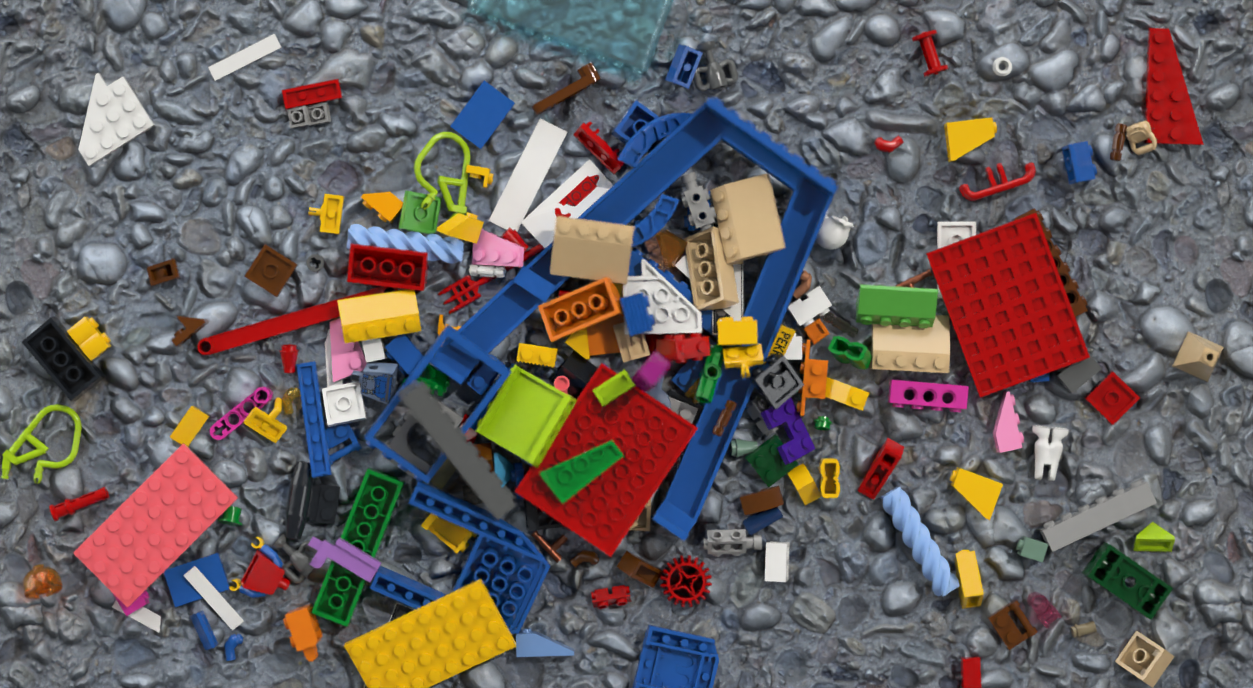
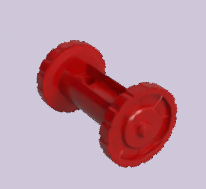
(930, 53)

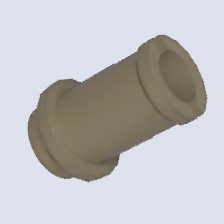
(1083, 629)

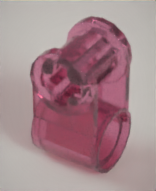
(1045, 611)

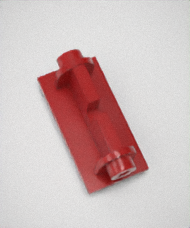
(604, 599)

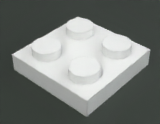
(343, 404)

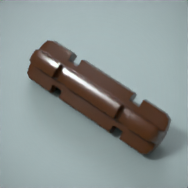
(1118, 142)
(724, 418)

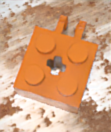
(304, 630)

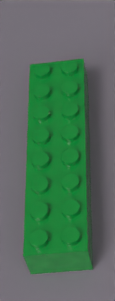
(366, 531)

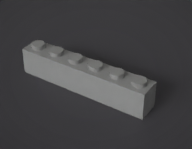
(1097, 516)

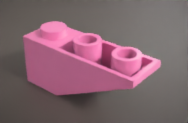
(1006, 430)

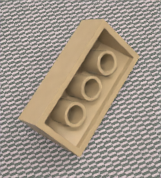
(710, 276)

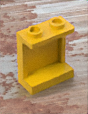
(448, 532)

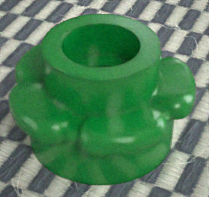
(822, 423)

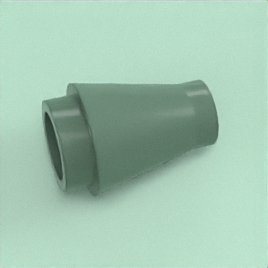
(741, 447)

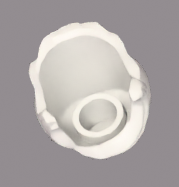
(833, 232)

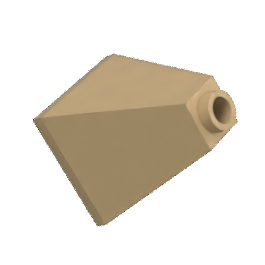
(1197, 356)

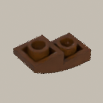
(762, 500)

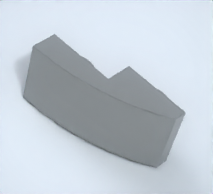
(309, 115)

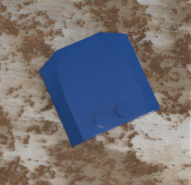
(676, 660)

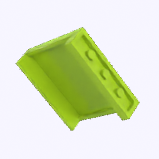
(526, 415)

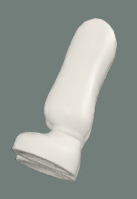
(1048, 453)

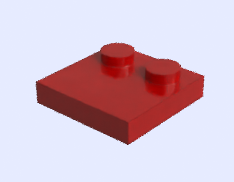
(1112, 397)

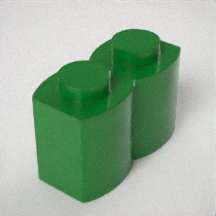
(852, 352)

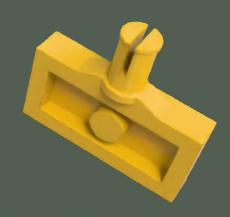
(330, 213)
(743, 357)

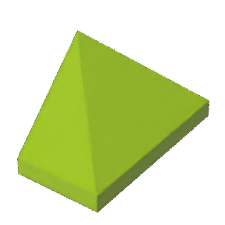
(1154, 539)

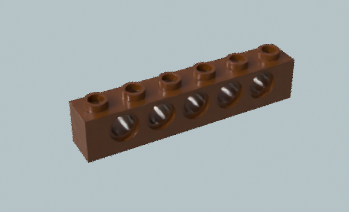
(1070, 285)

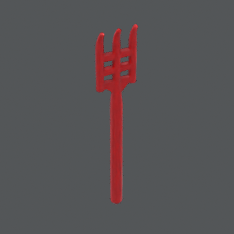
(474, 285)

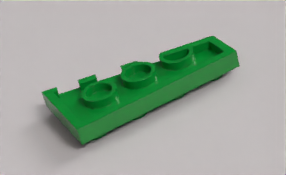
(576, 473)

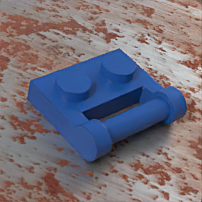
(337, 435)

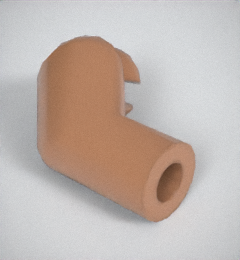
(805, 285)

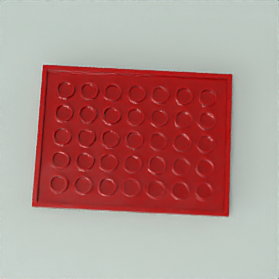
(610, 504)

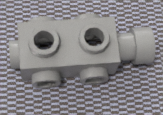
(697, 207)
(728, 540)

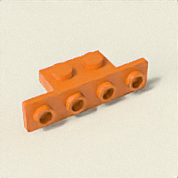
(814, 378)

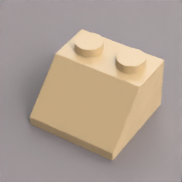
(1144, 659)

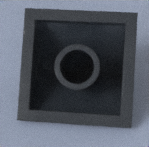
(578, 372)

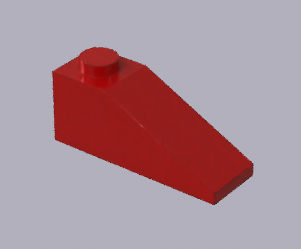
(881, 468)

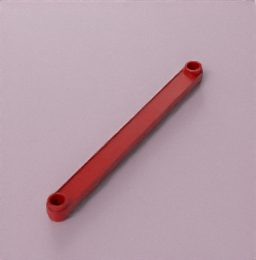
(279, 324)

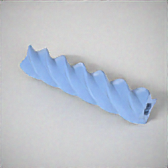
(447, 249)
(917, 536)

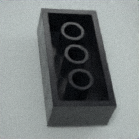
(63, 359)

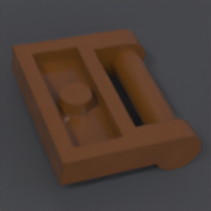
(1006, 627)

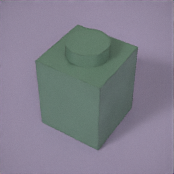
(1032, 548)

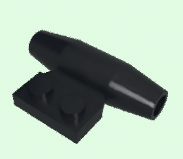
(309, 501)

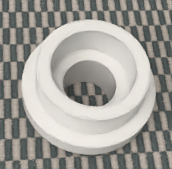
(1002, 60)

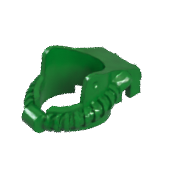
(433, 380)

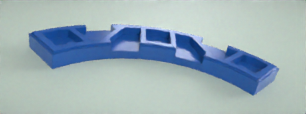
(648, 135)
(655, 220)

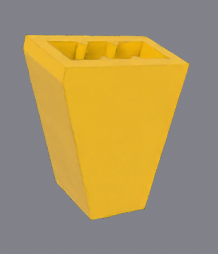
(967, 135)
(976, 490)
(969, 579)

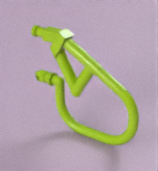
(444, 181)
(9, 455)

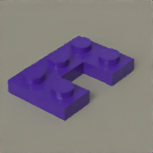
(800, 441)

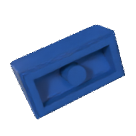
(204, 630)

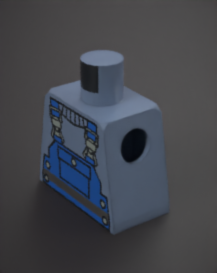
(377, 381)

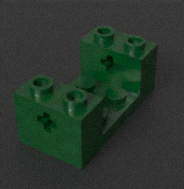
(1112, 567)

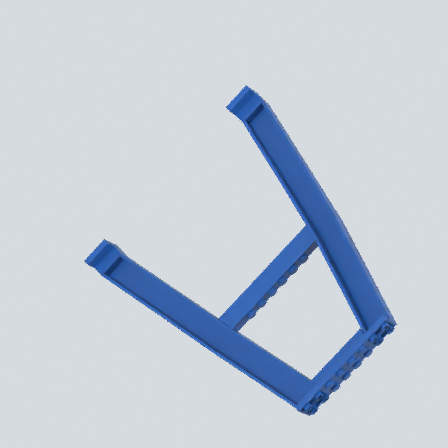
(766, 304)

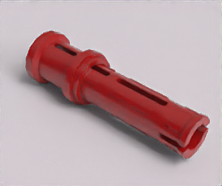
(71, 506)

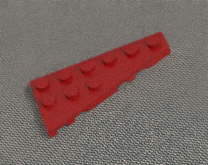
(1167, 96)

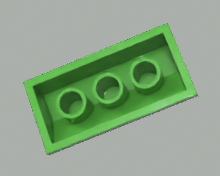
(896, 306)

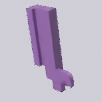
(345, 555)

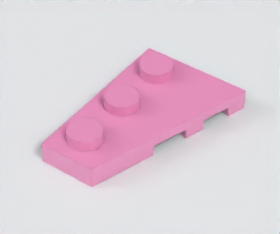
(496, 251)
(345, 356)

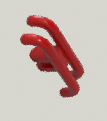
(1005, 184)

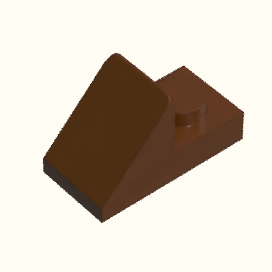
(163, 272)
(192, 326)

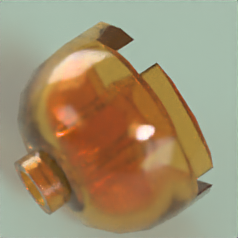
(41, 581)

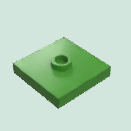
(415, 218)

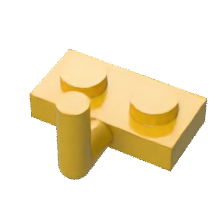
(267, 424)

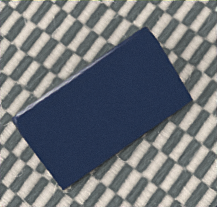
(762, 519)

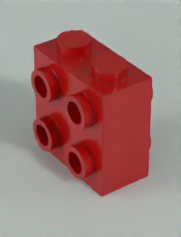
(683, 347)

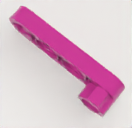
(242, 414)

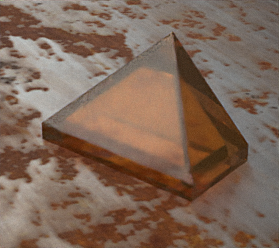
(670, 247)

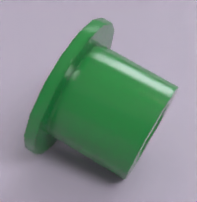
(231, 516)

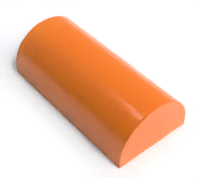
(581, 308)

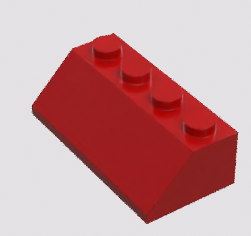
(387, 267)

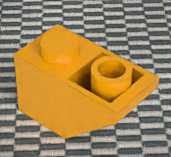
(385, 203)

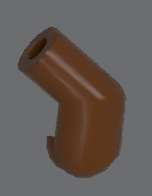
(586, 556)

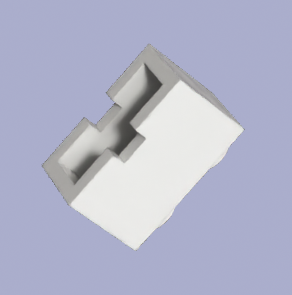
(814, 304)

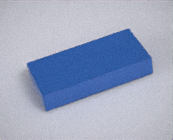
(534, 284)

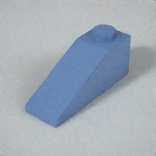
(535, 644)

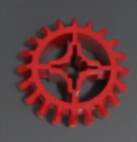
(694, 595)

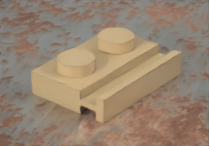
(630, 346)

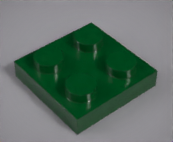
(768, 461)

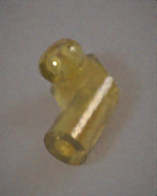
(288, 398)

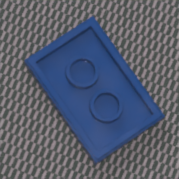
(482, 114)
(181, 589)

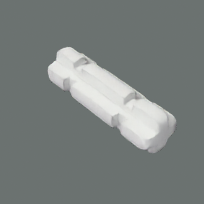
(487, 271)

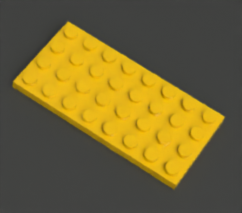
(432, 641)

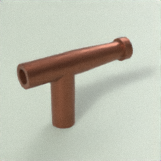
(915, 279)
(551, 549)

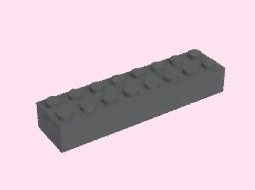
(453, 444)

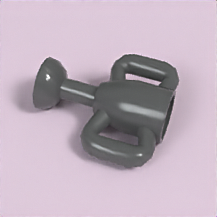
(714, 73)
(298, 559)

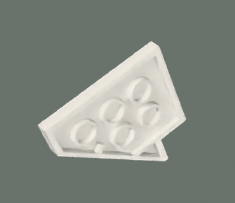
(111, 119)
(669, 307)

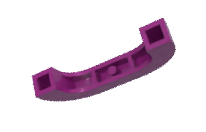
(650, 372)

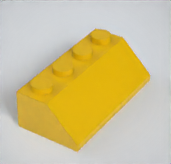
(379, 315)

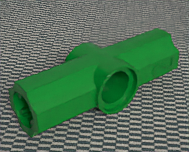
(707, 384)

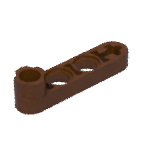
(588, 77)

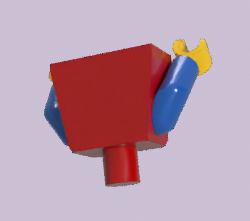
(262, 574)

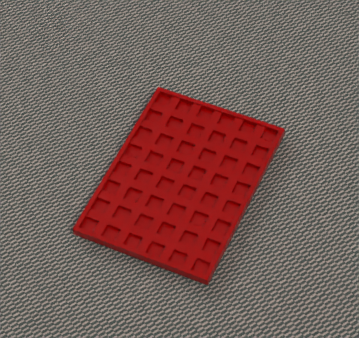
(1008, 305)

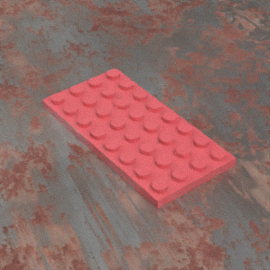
(155, 525)

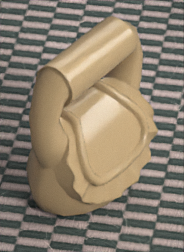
(1140, 132)

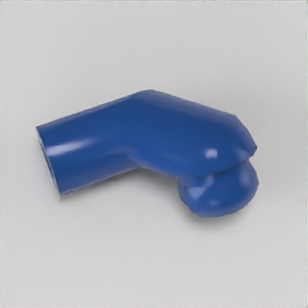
(230, 646)

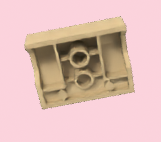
(747, 219)
(591, 249)
(912, 347)

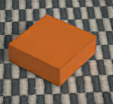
(816, 331)

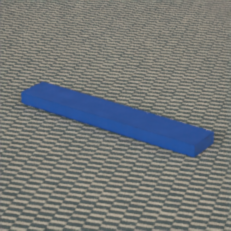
(314, 419)

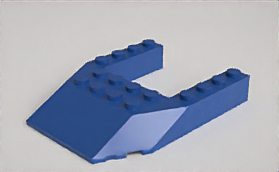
(500, 558)

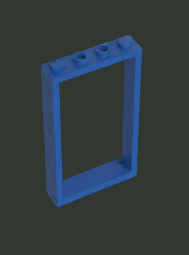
(390, 454)

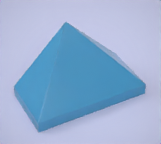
(502, 467)

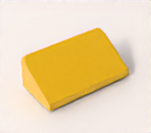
(189, 426)

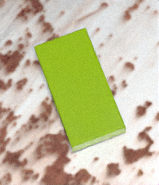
(613, 388)

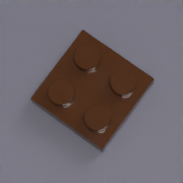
(271, 270)

